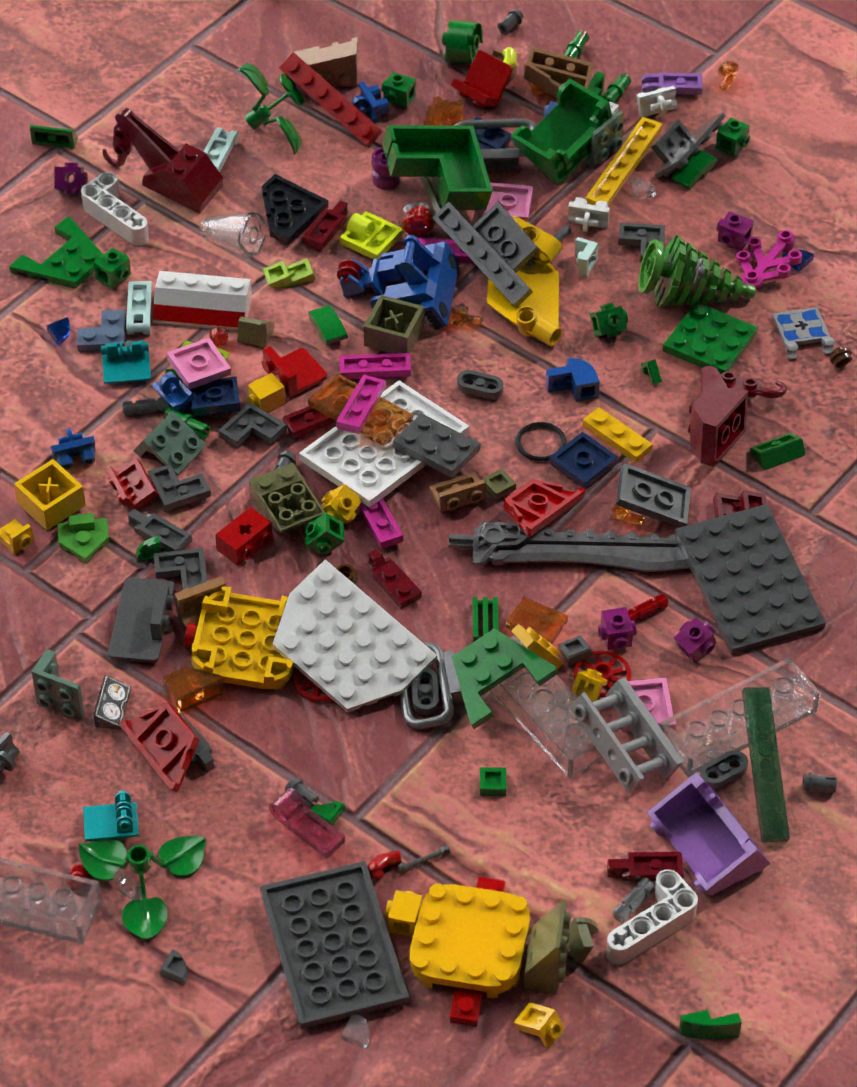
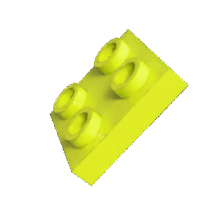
(370, 235)

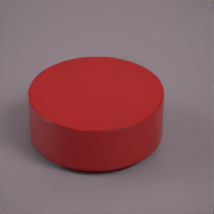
(190, 635)

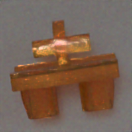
(443, 111)

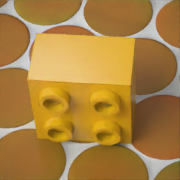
(49, 494)

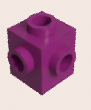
(62, 176)
(734, 230)
(616, 628)
(696, 639)

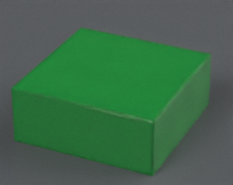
(492, 781)

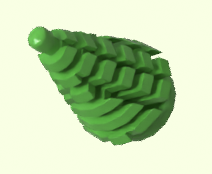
(675, 276)

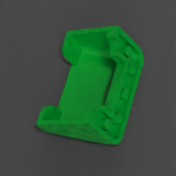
(565, 133)

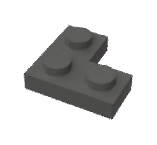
(640, 235)
(252, 421)
(175, 492)
(183, 563)

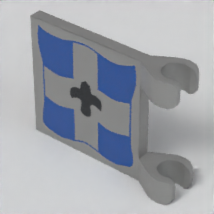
(800, 328)

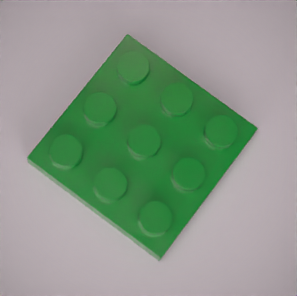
(710, 338)

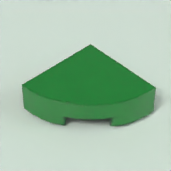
(652, 369)
(147, 549)
(329, 812)

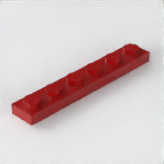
(331, 99)
(468, 1002)

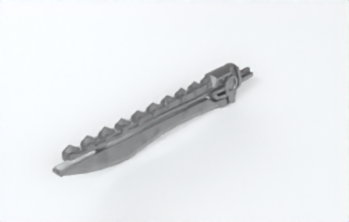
(509, 544)

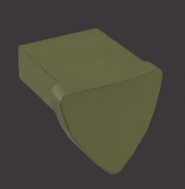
(254, 331)
(580, 939)

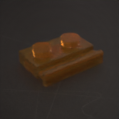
(539, 617)

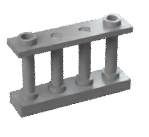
(642, 725)

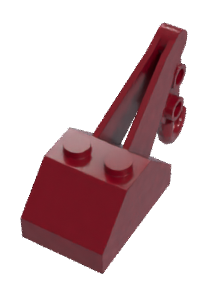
(174, 171)
(721, 412)

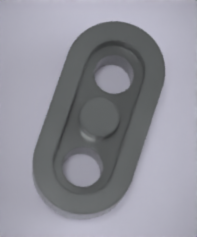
(480, 384)
(425, 693)
(721, 769)

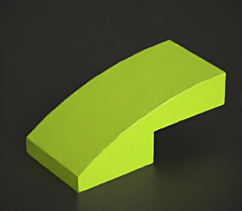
(285, 276)

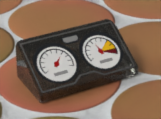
(111, 703)

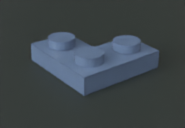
(111, 331)

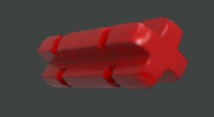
(648, 607)

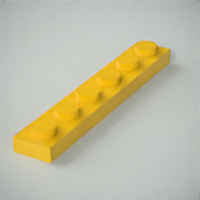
(624, 162)

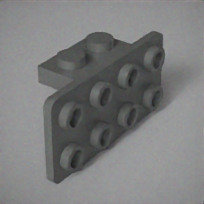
(677, 144)
(141, 620)

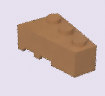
(334, 63)
(552, 70)

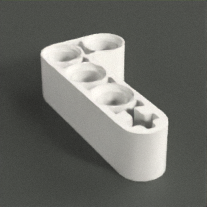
(102, 203)
(626, 943)

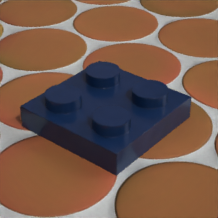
(216, 397)
(583, 460)

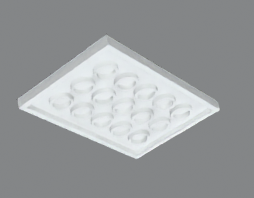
(367, 466)

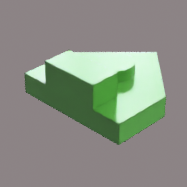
(83, 535)

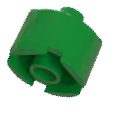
(462, 41)

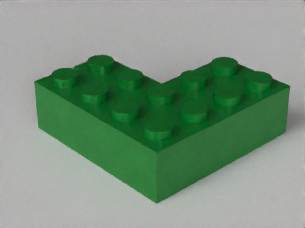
(444, 153)

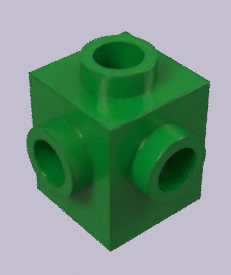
(399, 89)
(732, 137)
(112, 268)
(609, 320)
(324, 534)

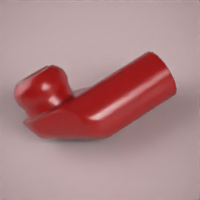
(381, 861)

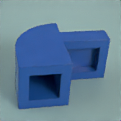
(577, 376)

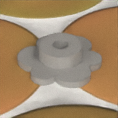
(699, 271)

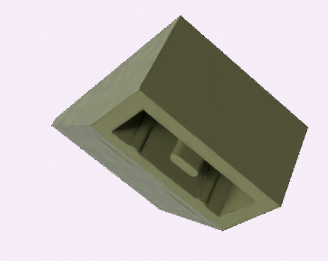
(284, 498)
(548, 951)

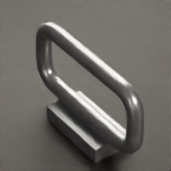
(500, 158)
(449, 690)

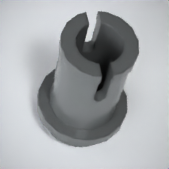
(514, 18)
(285, 458)
(819, 783)
(306, 794)

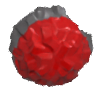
(417, 219)

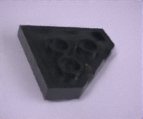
(289, 208)

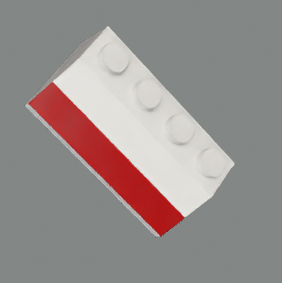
(201, 300)

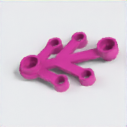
(756, 277)

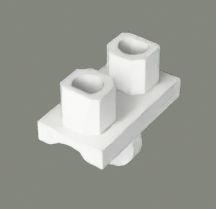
(656, 101)
(588, 215)

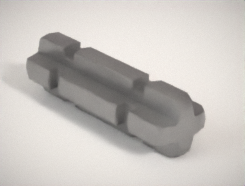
(144, 406)
(633, 900)

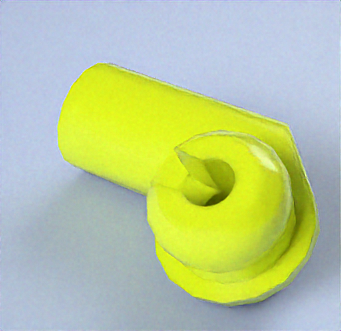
(510, 56)

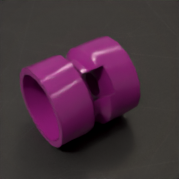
(380, 172)

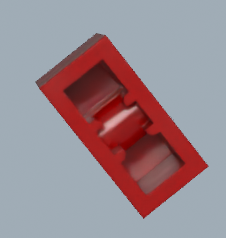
(244, 536)

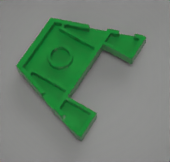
(68, 264)
(488, 664)

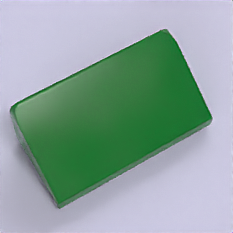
(53, 136)
(778, 451)

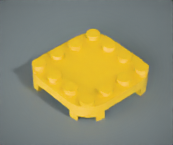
(238, 638)
(470, 938)

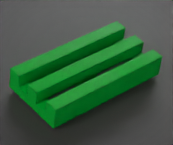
(485, 603)

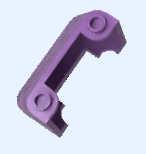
(707, 836)

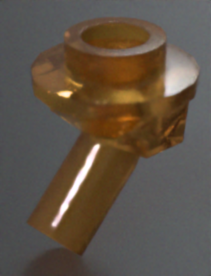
(728, 70)
(459, 316)
(623, 513)

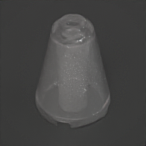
(235, 232)

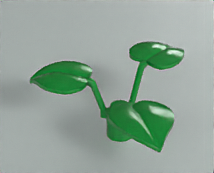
(260, 114)
(146, 916)

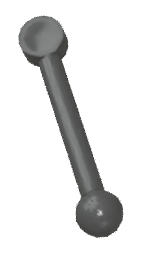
(443, 851)

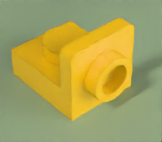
(16, 536)
(589, 683)
(540, 1022)

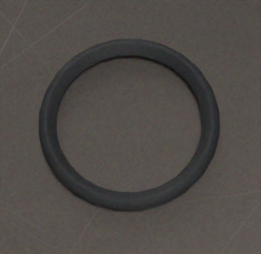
(538, 424)

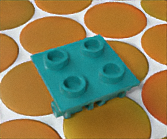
(126, 363)
(112, 820)

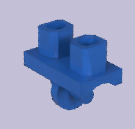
(369, 102)
(174, 392)
(73, 446)

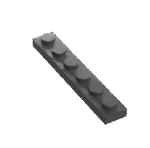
(483, 254)

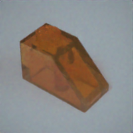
(191, 687)

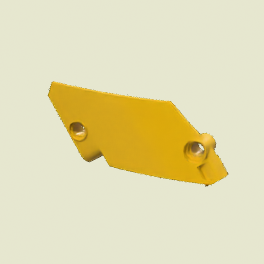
(542, 306)

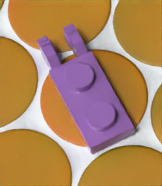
(683, 82)

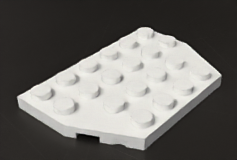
(348, 641)

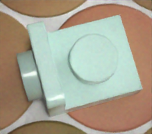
(586, 255)

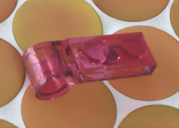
(304, 823)

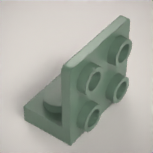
(606, 139)
(172, 443)
(55, 691)

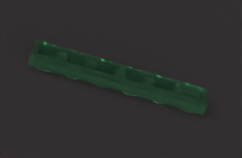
(765, 764)

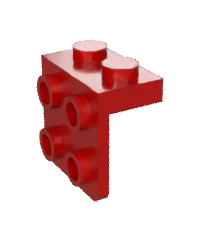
(484, 80)
(295, 370)

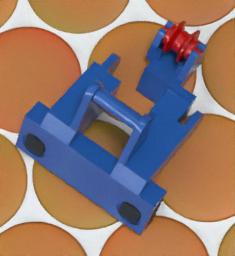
(431, 291)

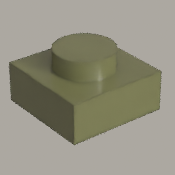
(499, 484)

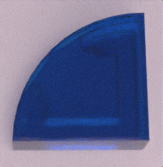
(807, 257)
(59, 330)

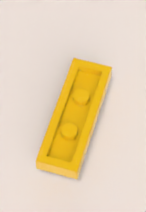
(617, 435)
(538, 645)

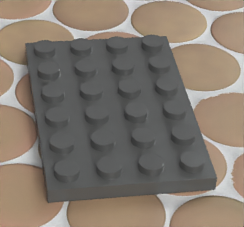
(749, 579)
(333, 945)

